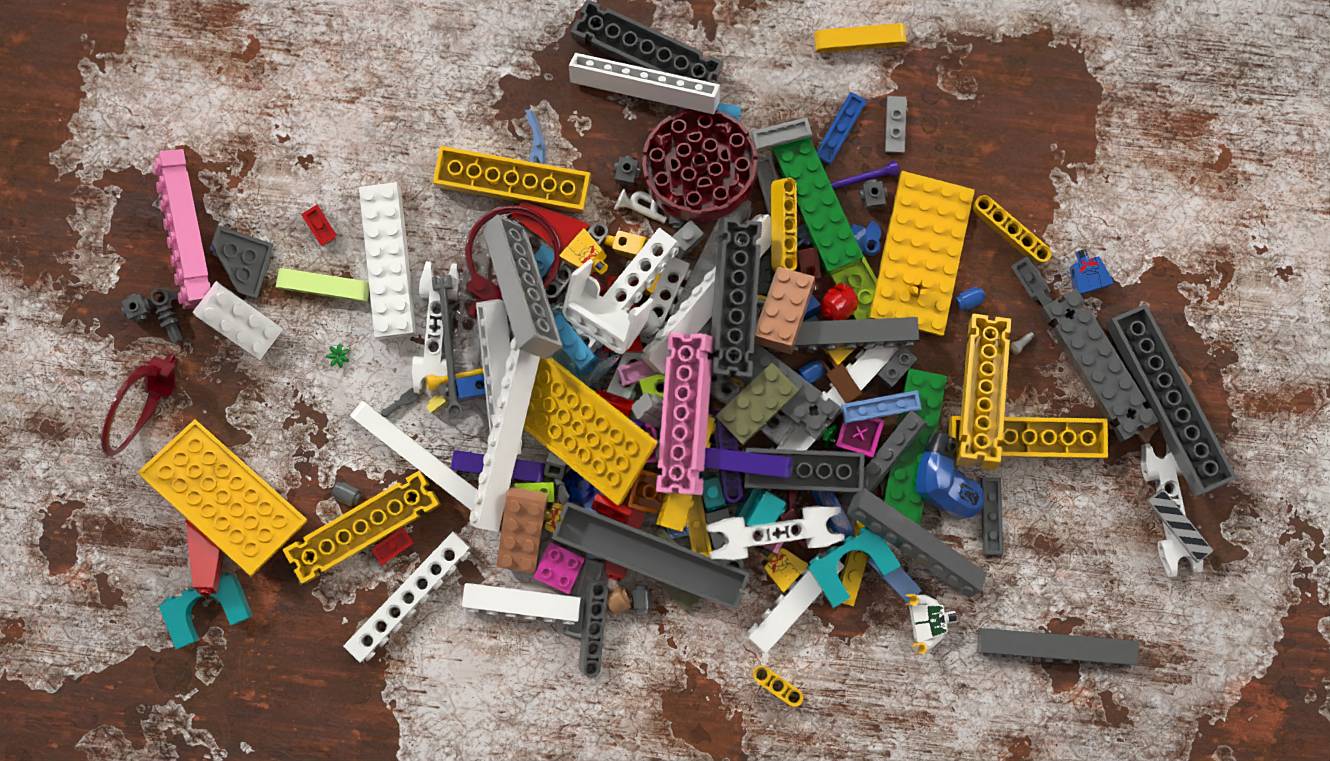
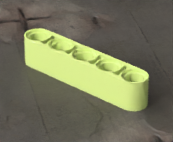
(323, 285)

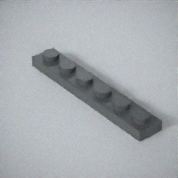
(889, 453)

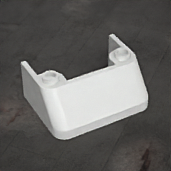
(599, 316)

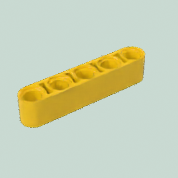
(860, 38)
(784, 224)
(1002, 229)

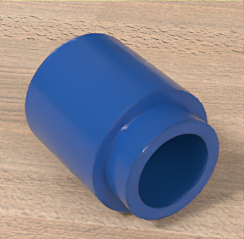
(970, 298)
(812, 371)

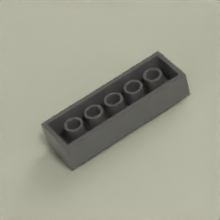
(812, 471)

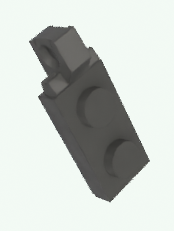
(1032, 280)

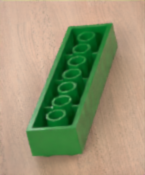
(818, 206)
(901, 479)

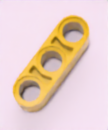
(787, 688)

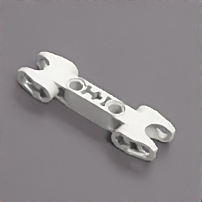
(433, 361)
(1165, 472)
(740, 537)

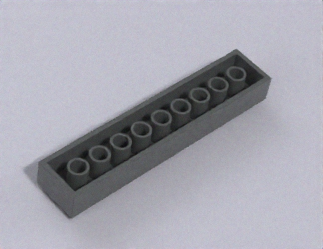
(1171, 400)

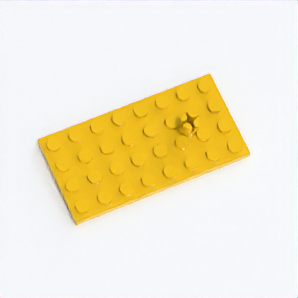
(922, 252)
(586, 431)
(222, 497)

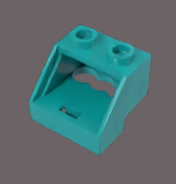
(760, 508)

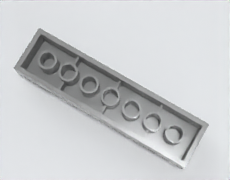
(521, 287)

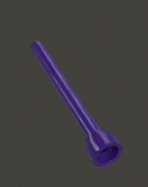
(889, 170)

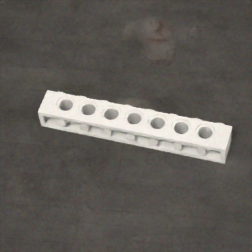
(676, 267)
(634, 271)
(356, 644)

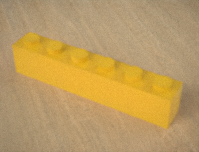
(675, 505)

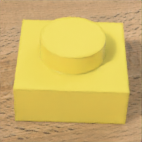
(436, 403)

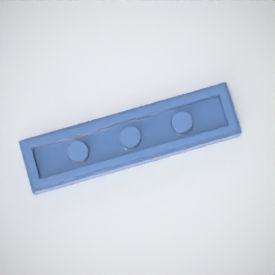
(880, 407)

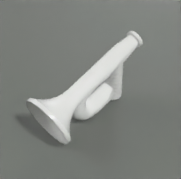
(632, 203)

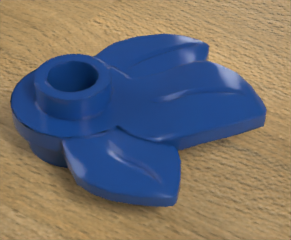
(867, 236)

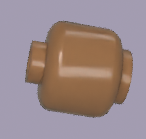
(618, 600)

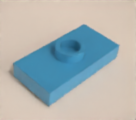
(544, 260)

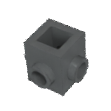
(626, 177)
(873, 201)
(142, 309)

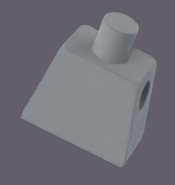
(688, 238)

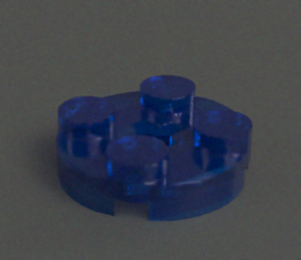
(578, 495)

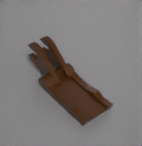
(842, 381)

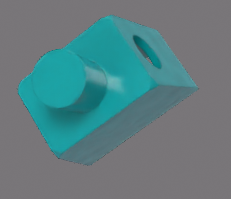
(712, 494)

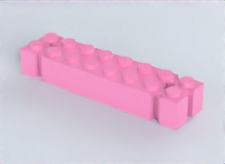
(182, 227)
(685, 413)

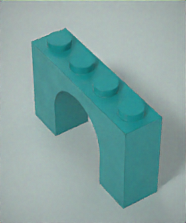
(825, 569)
(178, 610)

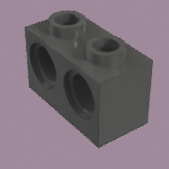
(896, 367)

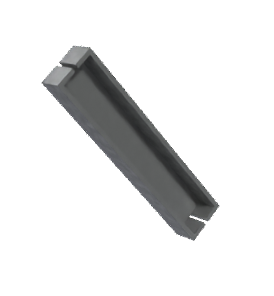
(651, 556)

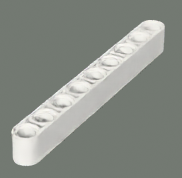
(415, 454)

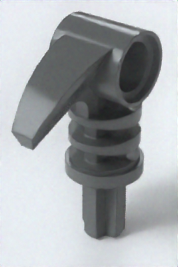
(164, 309)

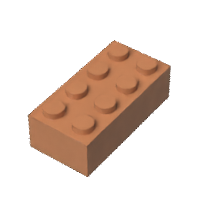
(784, 310)
(522, 530)

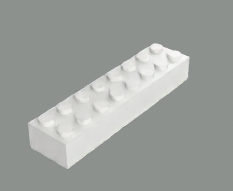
(387, 261)

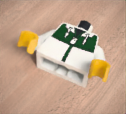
(928, 621)

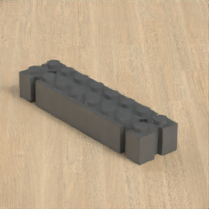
(641, 45)
(735, 297)
(1098, 365)
(805, 400)

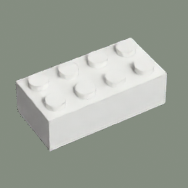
(237, 320)

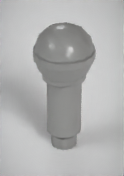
(1016, 347)

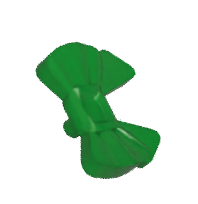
(829, 436)

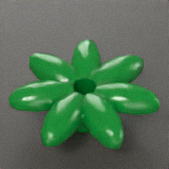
(338, 351)

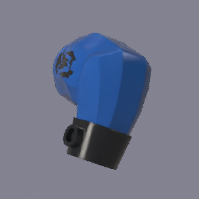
(942, 484)

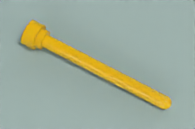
(433, 382)

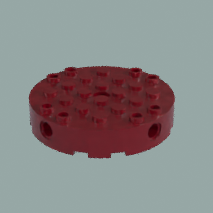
(703, 190)

